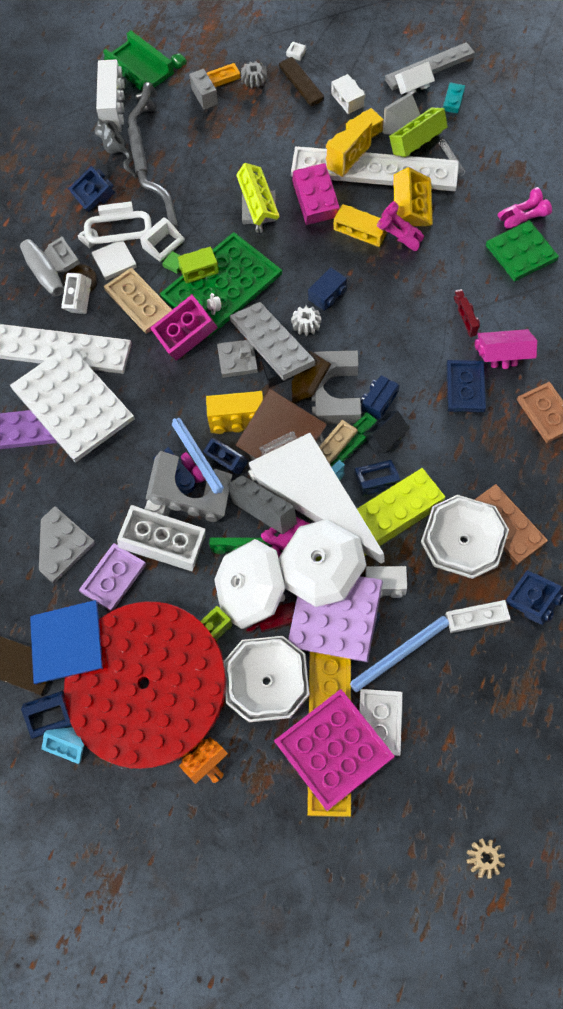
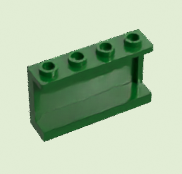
(141, 62)

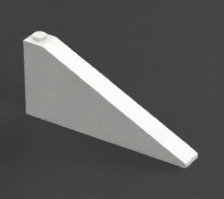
(307, 481)

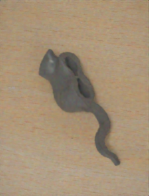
(113, 141)

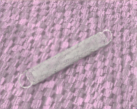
(450, 153)

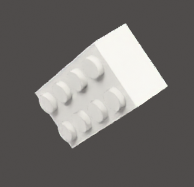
(110, 92)
(161, 538)

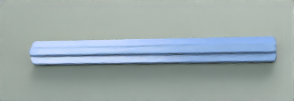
(197, 456)
(399, 653)

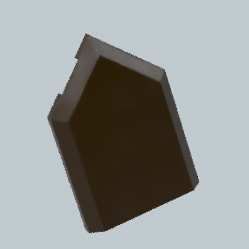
(306, 382)

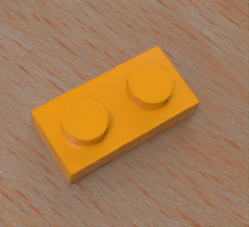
(224, 75)

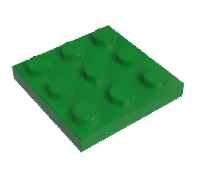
(522, 250)

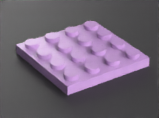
(340, 627)

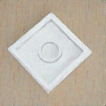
(114, 259)

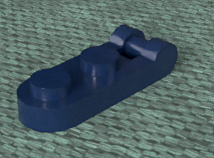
(183, 478)

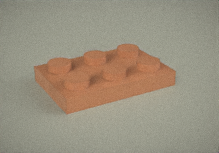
(544, 410)

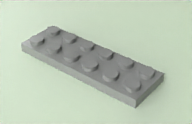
(272, 341)

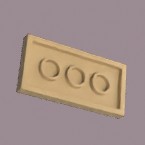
(137, 299)

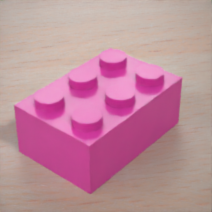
(315, 193)
(183, 327)

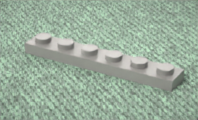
(437, 62)

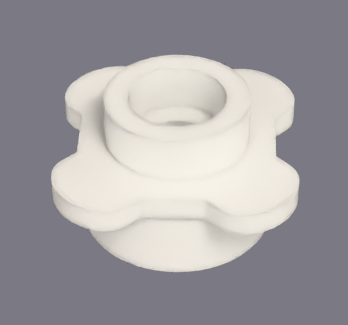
(213, 304)

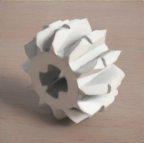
(306, 320)

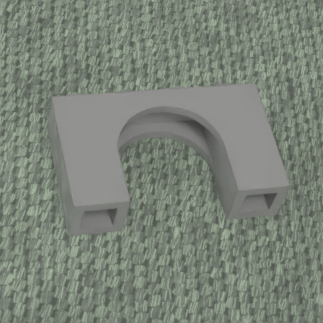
(331, 409)
(164, 491)

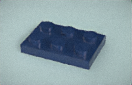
(465, 386)

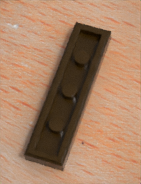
(301, 81)

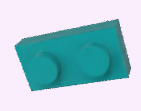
(453, 97)

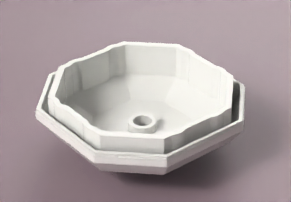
(468, 519)
(334, 574)
(249, 583)
(261, 659)

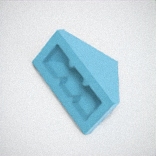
(64, 744)

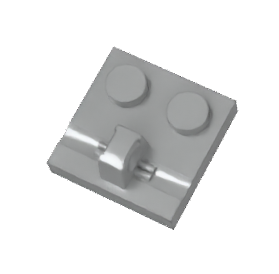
(237, 358)

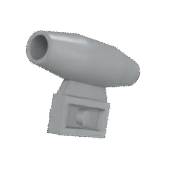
(47, 264)

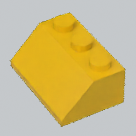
(413, 196)

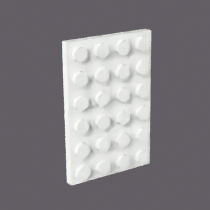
(72, 403)

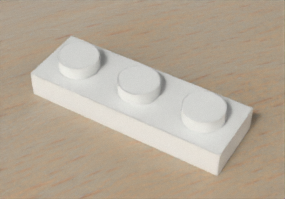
(477, 616)

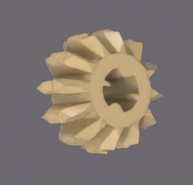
(485, 867)

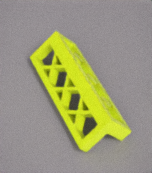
(252, 193)

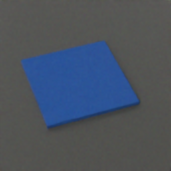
(66, 642)

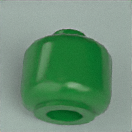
(178, 61)

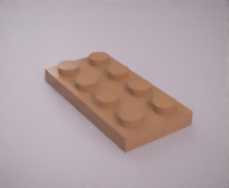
(523, 536)

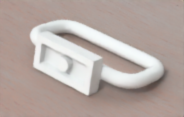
(116, 212)

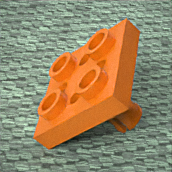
(204, 761)

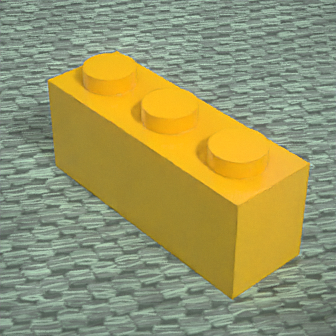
(359, 225)

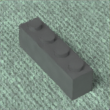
(262, 504)

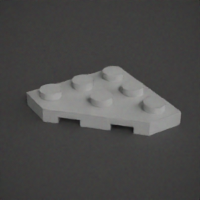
(60, 544)

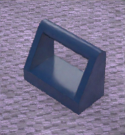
(379, 484)
(42, 704)

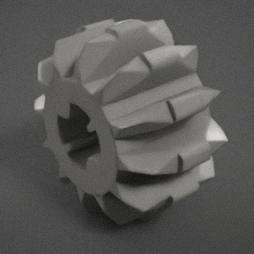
(254, 74)

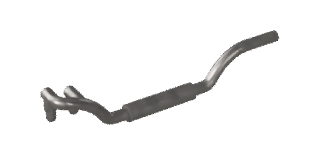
(146, 104)

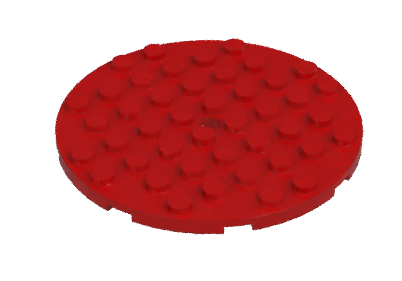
(177, 708)

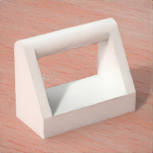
(156, 234)

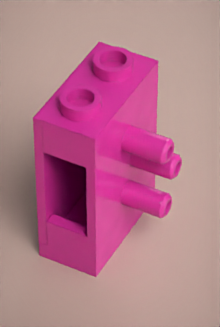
(506, 346)

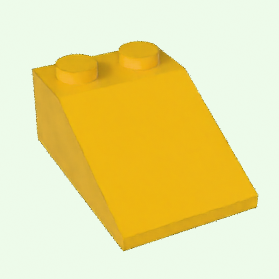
(348, 147)

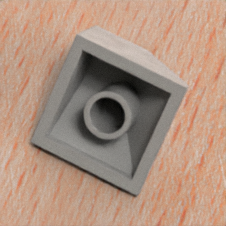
(399, 114)

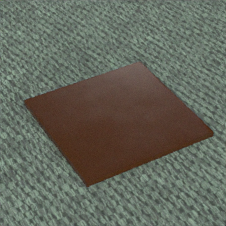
(275, 419)

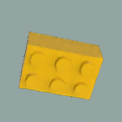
(232, 411)

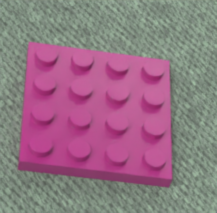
(334, 749)

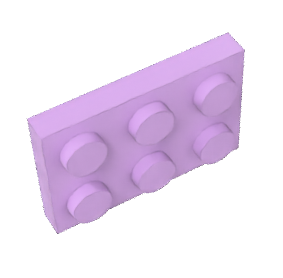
(112, 577)

